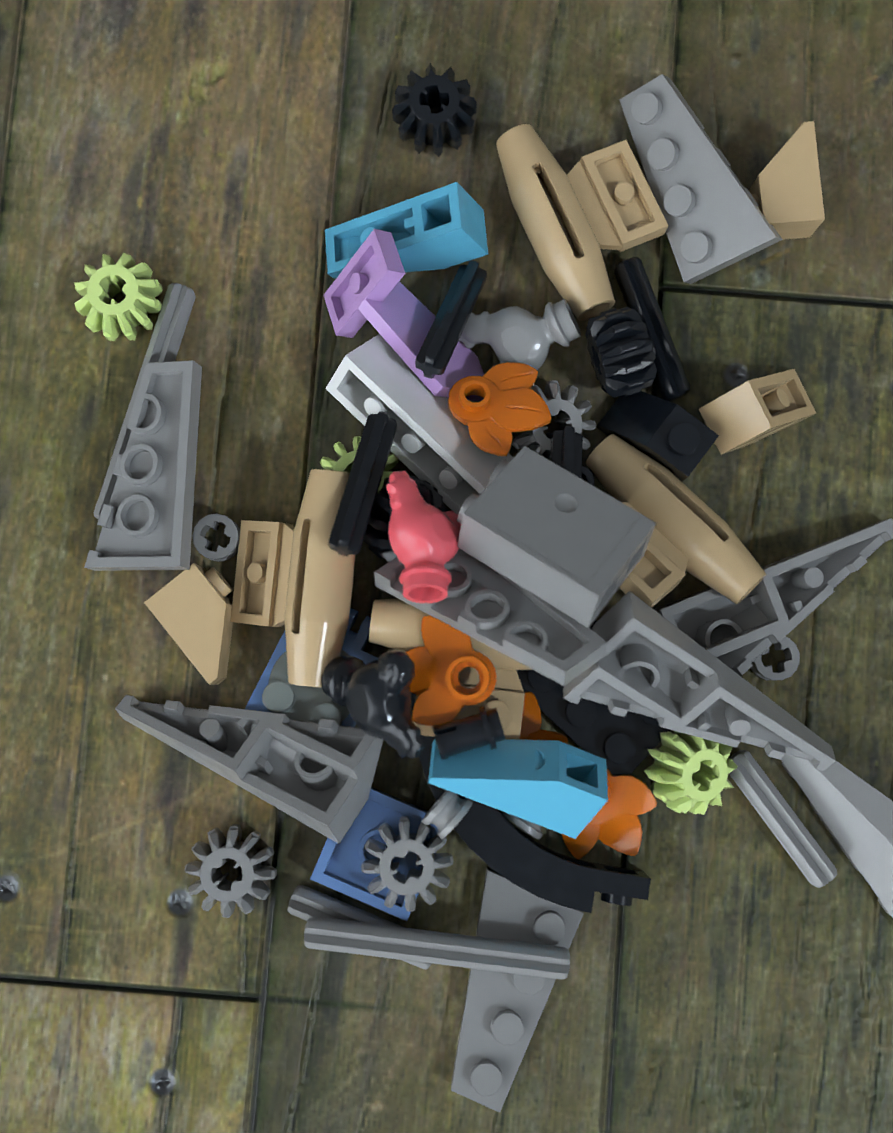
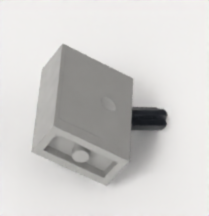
(554, 529)

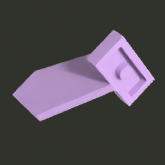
(373, 292)

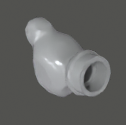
(520, 335)

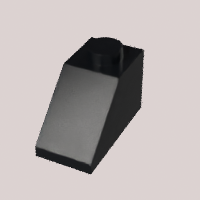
(659, 431)

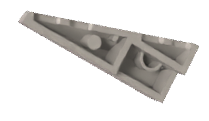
(778, 603)
(672, 678)
(300, 767)
(856, 819)

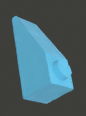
(428, 230)

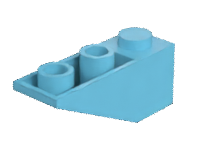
(528, 779)

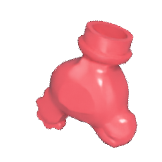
(421, 540)

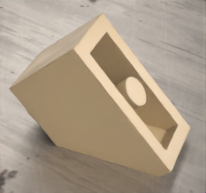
(791, 187)
(757, 410)
(198, 619)

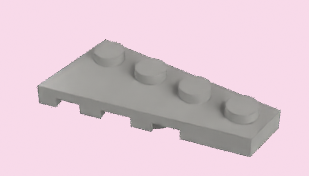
(703, 202)
(155, 483)
(503, 1006)

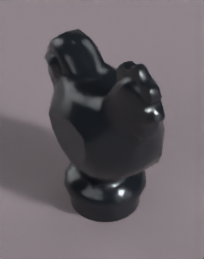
(377, 697)

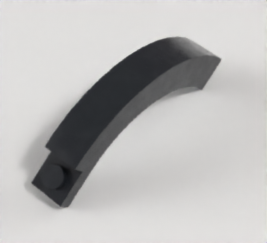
(533, 865)

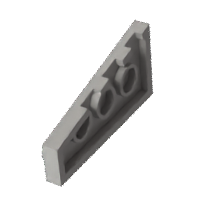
(506, 618)

